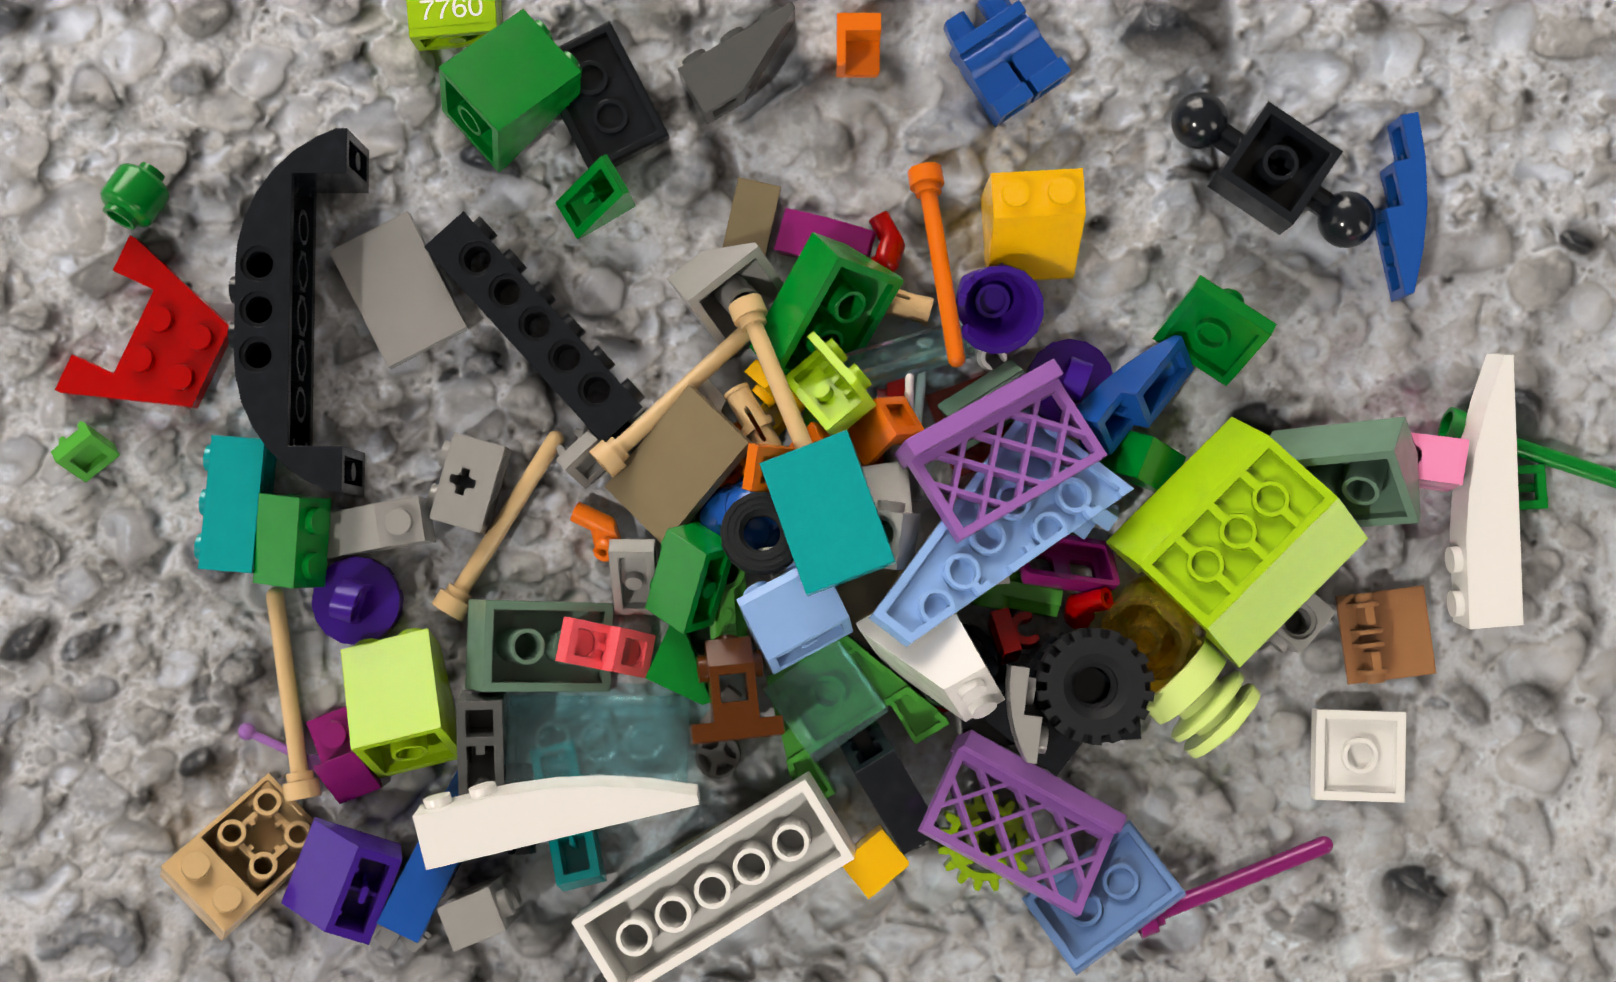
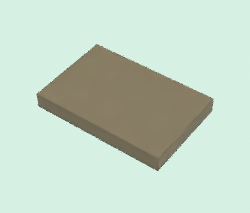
(679, 464)

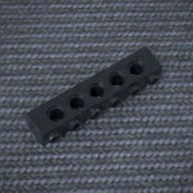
(455, 250)

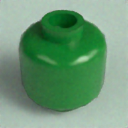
(134, 195)

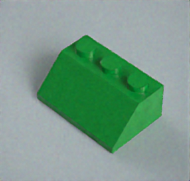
(829, 293)

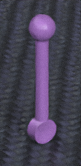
(247, 732)

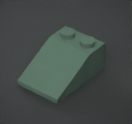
(517, 642)

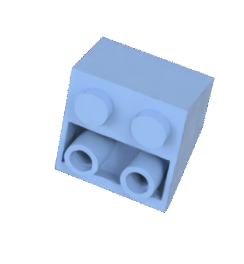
(789, 622)

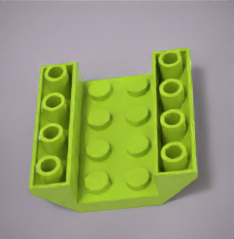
(1239, 538)

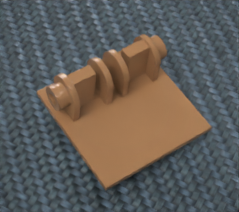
(1385, 635)

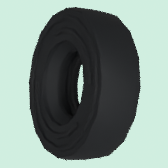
(736, 547)

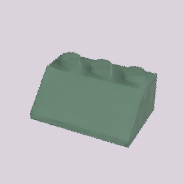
(1364, 464)

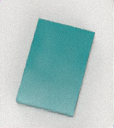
(827, 513)

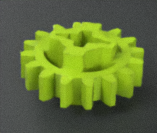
(1011, 827)

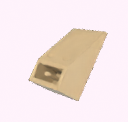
(239, 857)

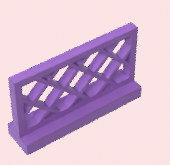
(991, 412)
(1038, 787)

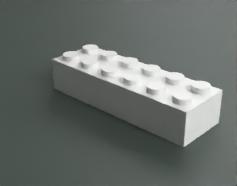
(715, 884)

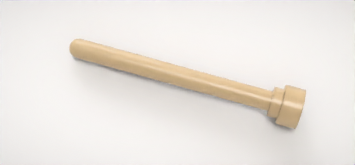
(750, 315)
(614, 452)
(456, 596)
(301, 780)

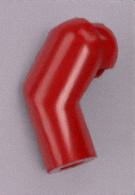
(891, 242)

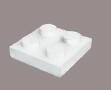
(1358, 755)

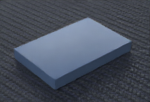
(1125, 897)

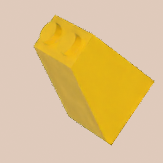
(1034, 221)

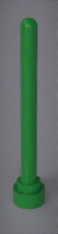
(1453, 426)

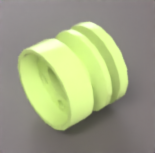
(1206, 705)

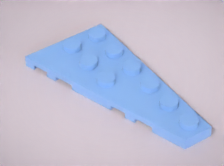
(952, 574)

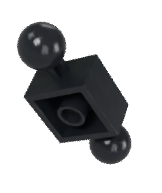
(1302, 165)

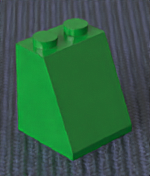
(508, 87)

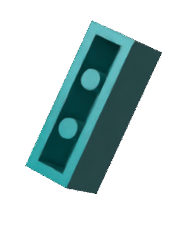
(229, 505)

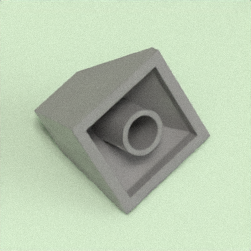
(720, 277)

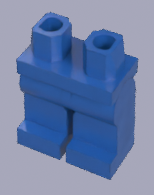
(1004, 58)

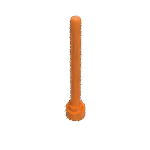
(926, 182)

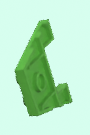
(914, 711)

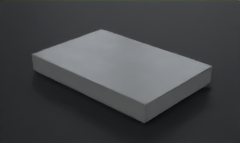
(399, 290)

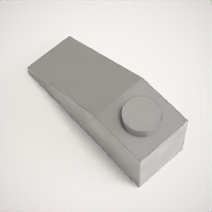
(380, 527)

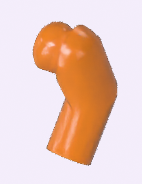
(601, 525)

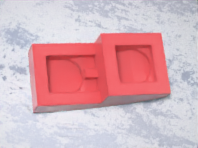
(605, 647)

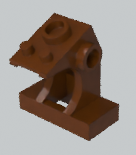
(735, 719)

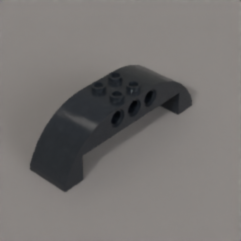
(277, 307)

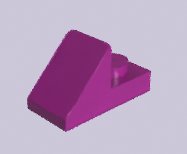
(340, 767)

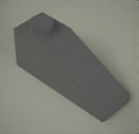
(481, 738)

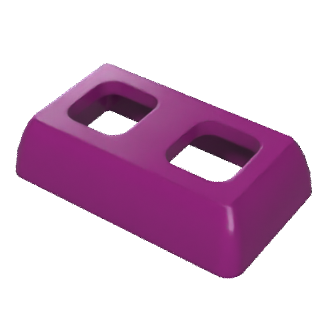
(1079, 551)

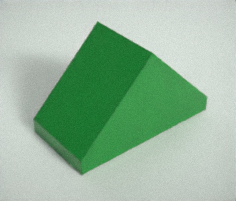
(595, 198)
(1144, 461)
(677, 667)

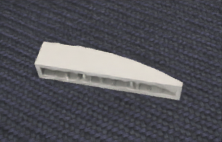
(1485, 509)
(537, 811)

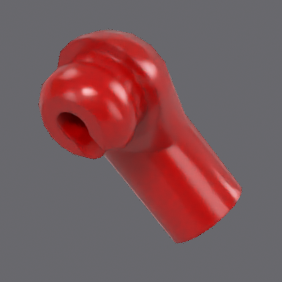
(1081, 607)

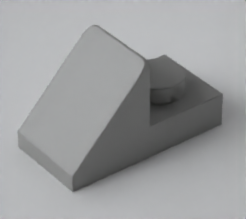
(631, 571)

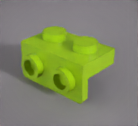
(829, 388)

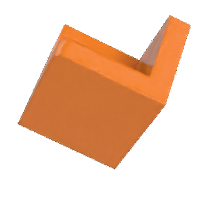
(858, 45)
(883, 426)

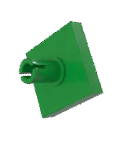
(1216, 329)

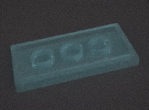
(597, 737)

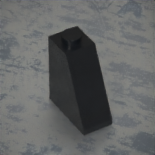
(888, 786)

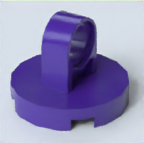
(1082, 368)
(357, 600)

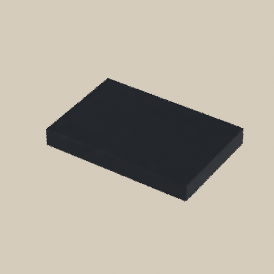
(613, 108)

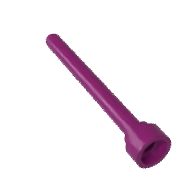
(1242, 878)

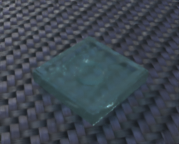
(826, 700)

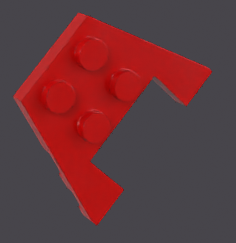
(170, 349)

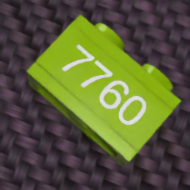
(451, 22)

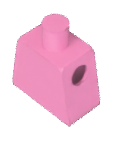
(1440, 461)

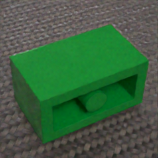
(291, 540)
(689, 578)

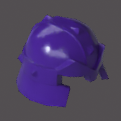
(999, 308)

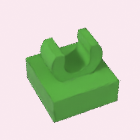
(84, 452)

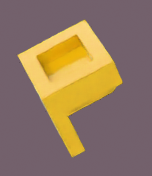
(875, 861)

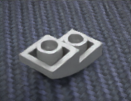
(1026, 728)

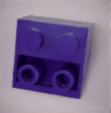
(342, 879)

